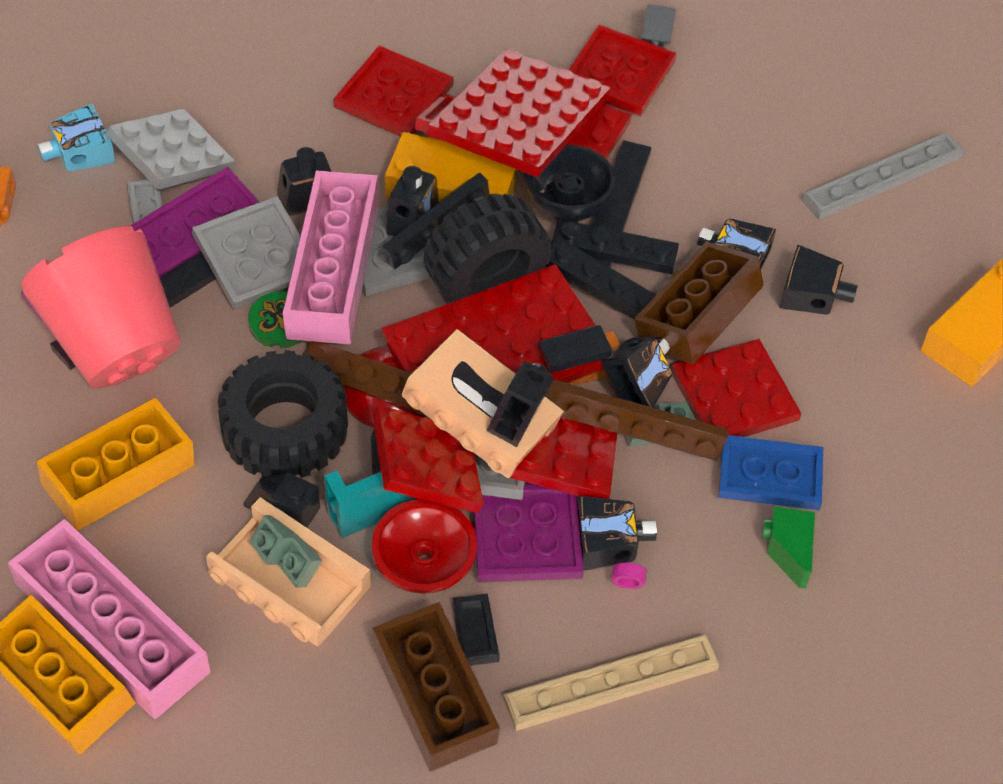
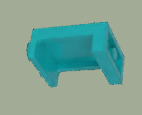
(359, 503)

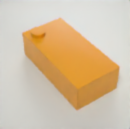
(448, 164)
(970, 333)
(116, 463)
(59, 676)

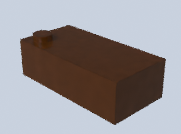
(701, 300)
(435, 686)

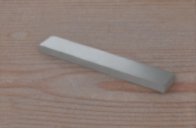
(882, 176)

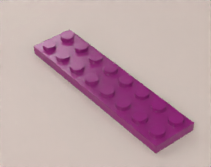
(170, 226)

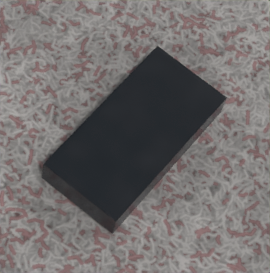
(575, 349)
(476, 629)

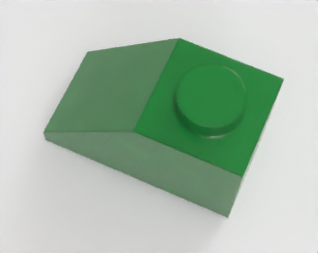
(791, 542)

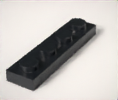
(413, 238)
(619, 246)
(599, 279)

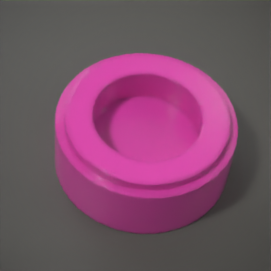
(629, 575)

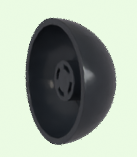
(572, 185)

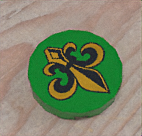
(267, 320)

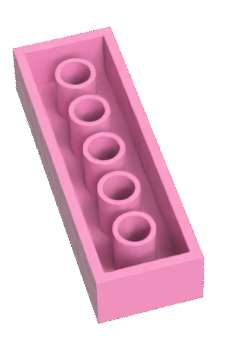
(332, 258)
(111, 618)

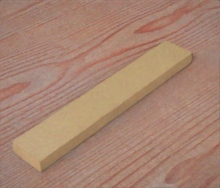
(610, 682)

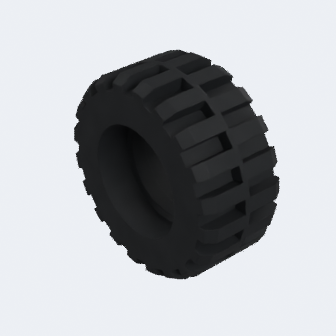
(485, 246)
(274, 381)

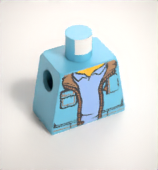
(78, 141)

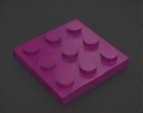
(529, 537)

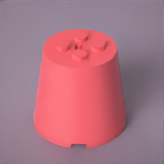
(105, 306)

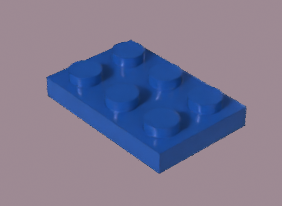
(771, 472)

